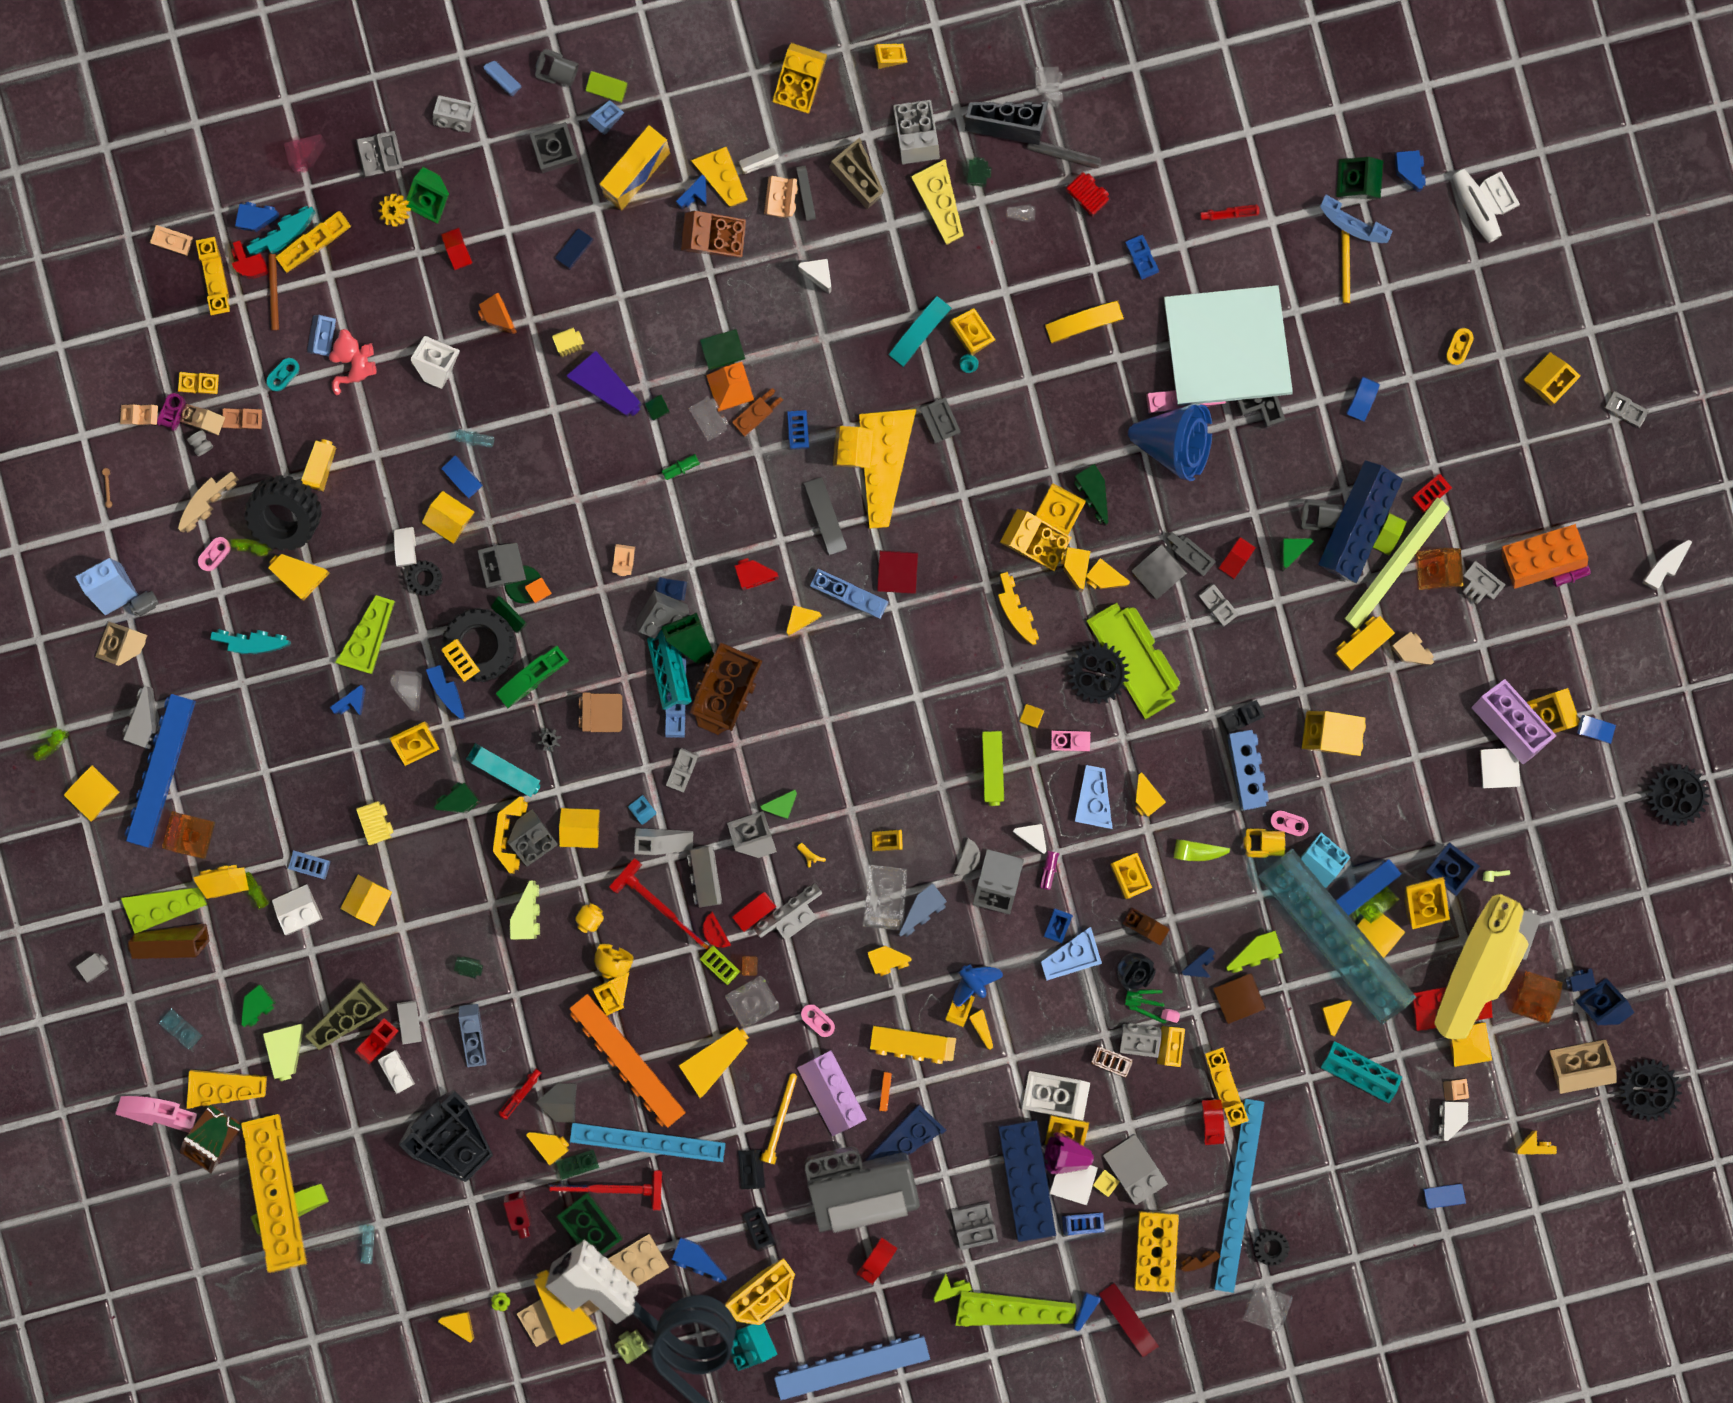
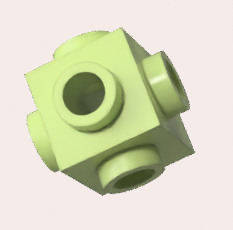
(631, 1345)

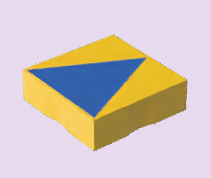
(635, 167)

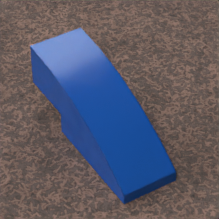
(446, 691)

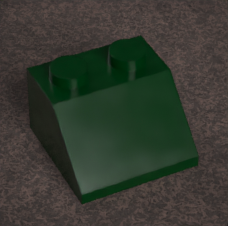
(1360, 178)

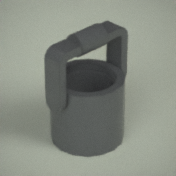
(562, 69)
(1326, 514)

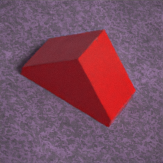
(456, 249)
(1237, 558)

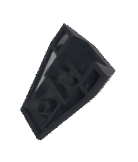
(448, 1138)

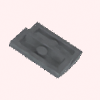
(379, 154)
(1159, 571)
(974, 1225)

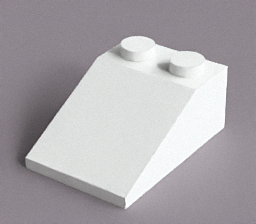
(1056, 1095)

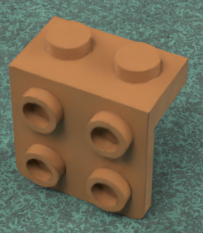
(601, 712)

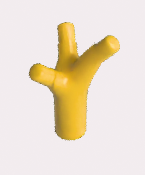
(809, 855)

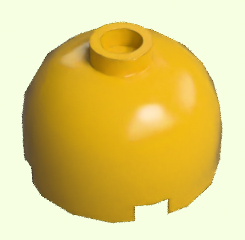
(612, 962)

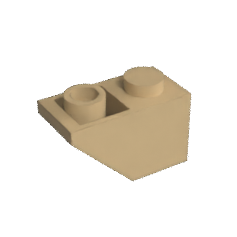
(202, 419)
(1411, 650)

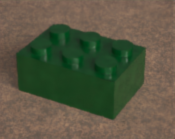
(589, 1222)

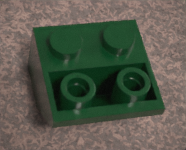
(460, 800)

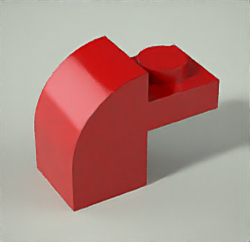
(249, 267)
(377, 1041)
(1213, 1122)
(877, 1261)

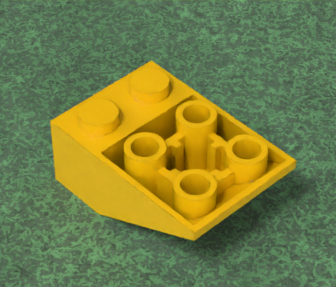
(799, 77)
(1035, 539)

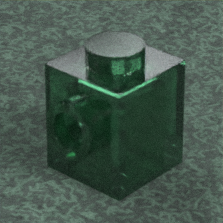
(978, 172)

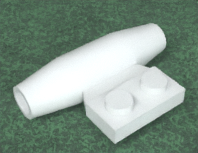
(1485, 201)

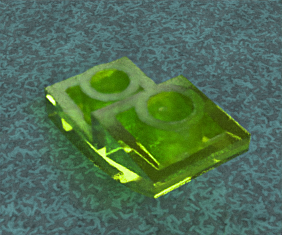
(256, 547)
(56, 741)
(1378, 904)

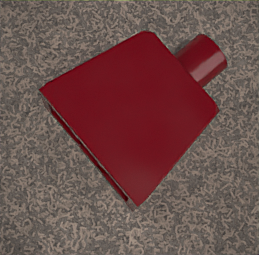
(517, 1206)

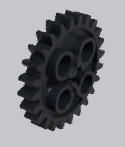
(1102, 655)
(1695, 800)
(1651, 1073)

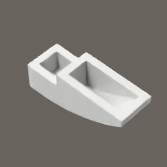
(1666, 565)

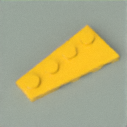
(220, 1087)

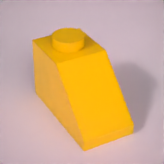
(1105, 577)
(1147, 797)
(549, 1145)

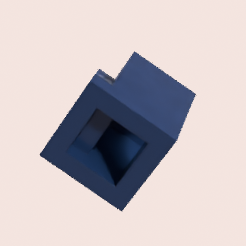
(1580, 980)

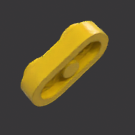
(1459, 347)

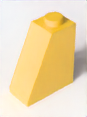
(319, 465)
(297, 574)

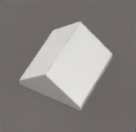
(817, 272)

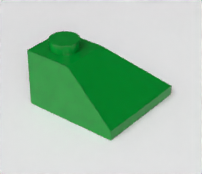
(428, 195)

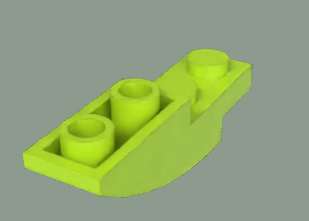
(305, 1201)

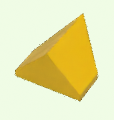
(612, 994)

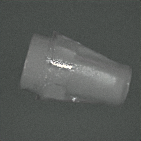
(1022, 213)

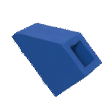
(1408, 168)
(254, 218)

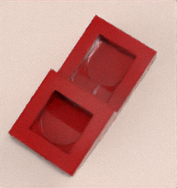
(754, 911)

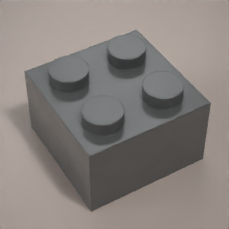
(554, 147)

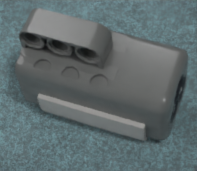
(858, 1192)

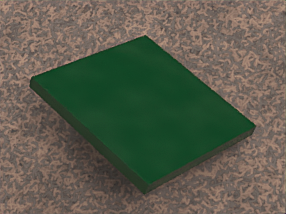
(722, 349)

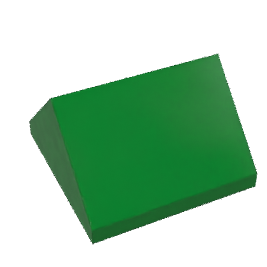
(1291, 549)

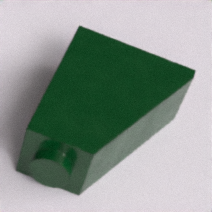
(689, 638)

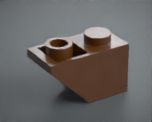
(1146, 926)

